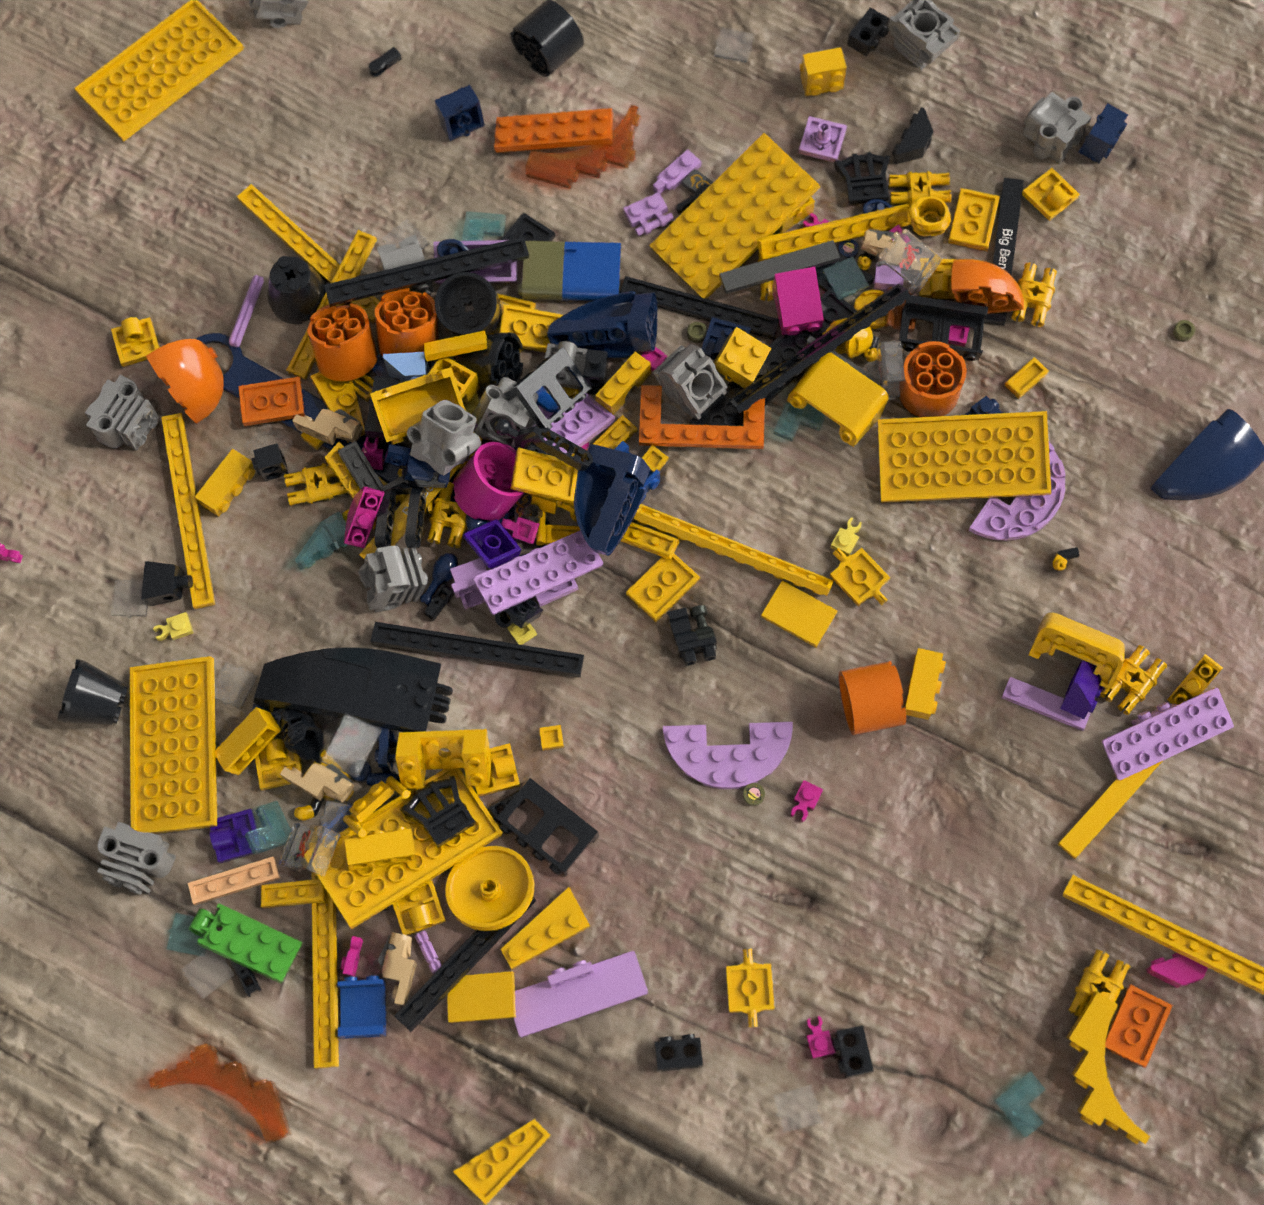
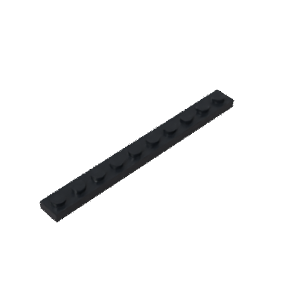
(426, 271)
(814, 351)
(477, 649)

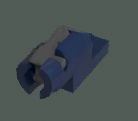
(415, 469)

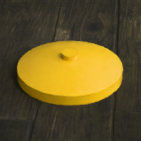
(490, 888)

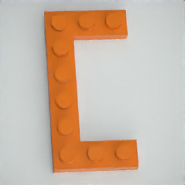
(709, 436)

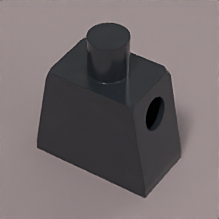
(596, 368)
(163, 583)

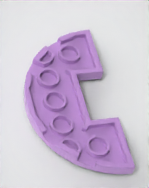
(1026, 513)
(728, 764)

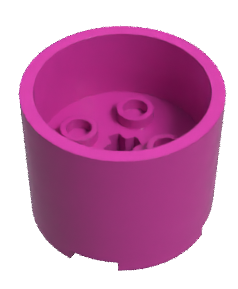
(485, 482)

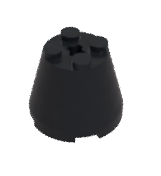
(294, 290)
(497, 361)
(91, 696)

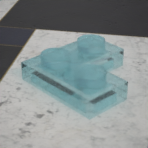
(483, 224)
(793, 417)
(274, 829)
(1016, 1104)

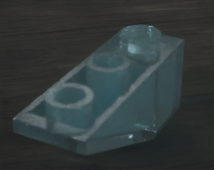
(323, 542)

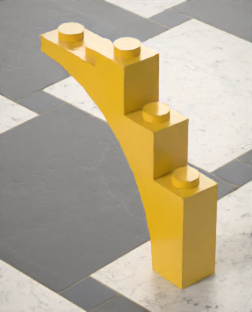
(1100, 1102)

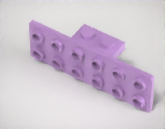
(536, 572)
(1166, 732)
(578, 992)

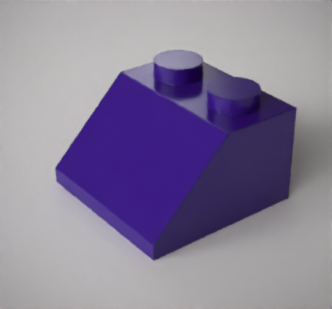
(493, 544)
(1082, 691)

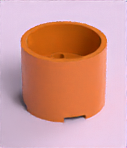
(405, 322)
(342, 342)
(927, 394)
(872, 698)

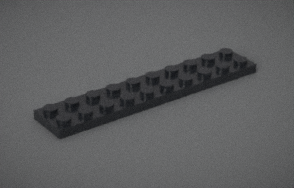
(784, 347)

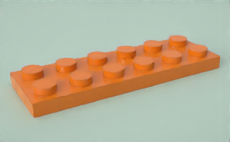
(553, 130)

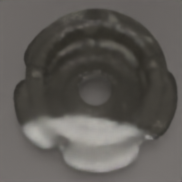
(532, 508)

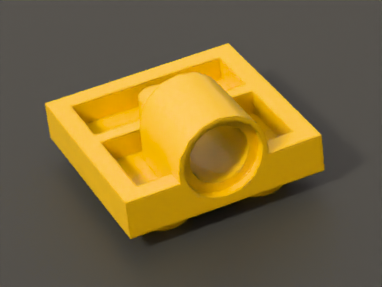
(1050, 194)
(940, 282)
(134, 340)
(271, 763)
(503, 771)
(419, 909)

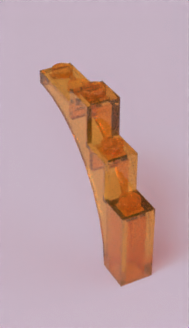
(564, 168)
(206, 1069)

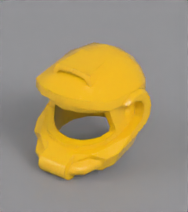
(929, 216)
(857, 345)

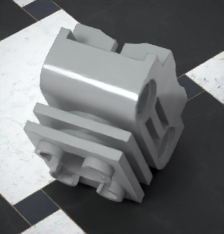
(922, 32)
(408, 253)
(690, 380)
(121, 415)
(392, 577)
(133, 857)

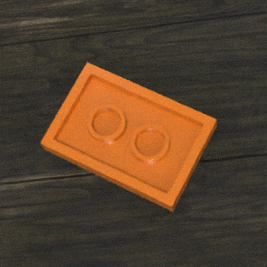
(271, 401)
(1137, 1026)

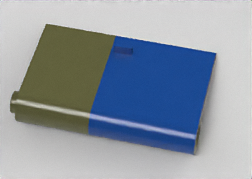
(570, 271)

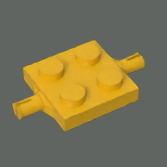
(860, 576)
(750, 988)

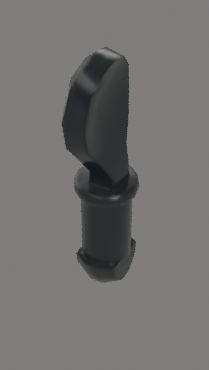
(686, 203)

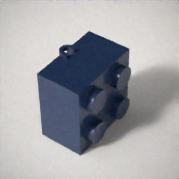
(459, 112)
(1104, 134)

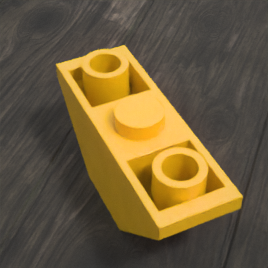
(1196, 680)

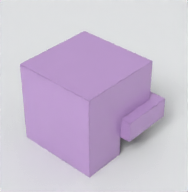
(464, 585)

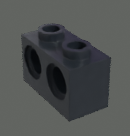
(866, 30)
(270, 462)
(859, 1051)
(679, 1060)

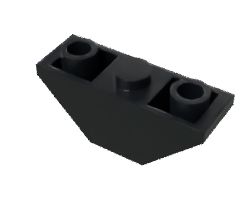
(915, 139)

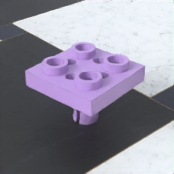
(824, 133)

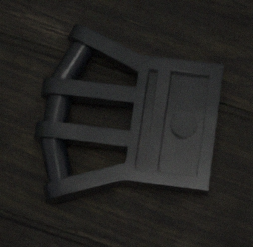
(867, 187)
(447, 822)

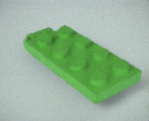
(246, 941)

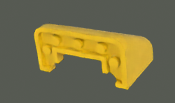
(842, 396)
(404, 403)
(1082, 642)

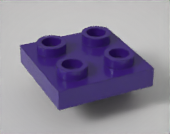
(229, 835)

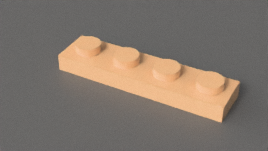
(233, 880)

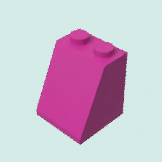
(798, 301)

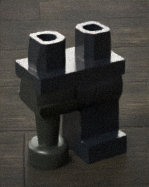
(692, 641)

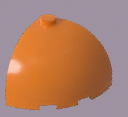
(985, 285)
(191, 374)

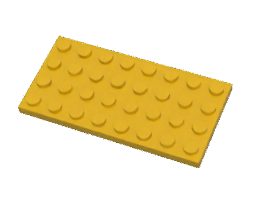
(159, 69)
(732, 213)
(964, 457)
(173, 746)
(371, 890)

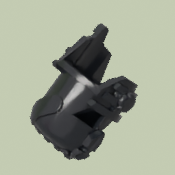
(302, 735)

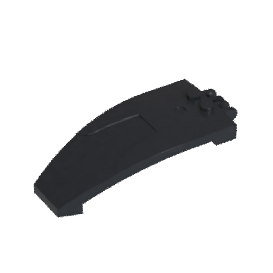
(363, 682)

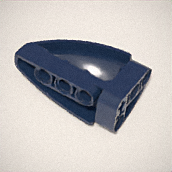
(611, 324)
(1213, 461)
(608, 496)

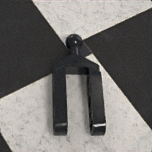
(536, 435)
(387, 508)

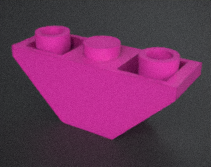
(362, 516)
(1177, 971)

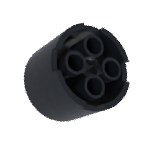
(547, 37)
(465, 290)

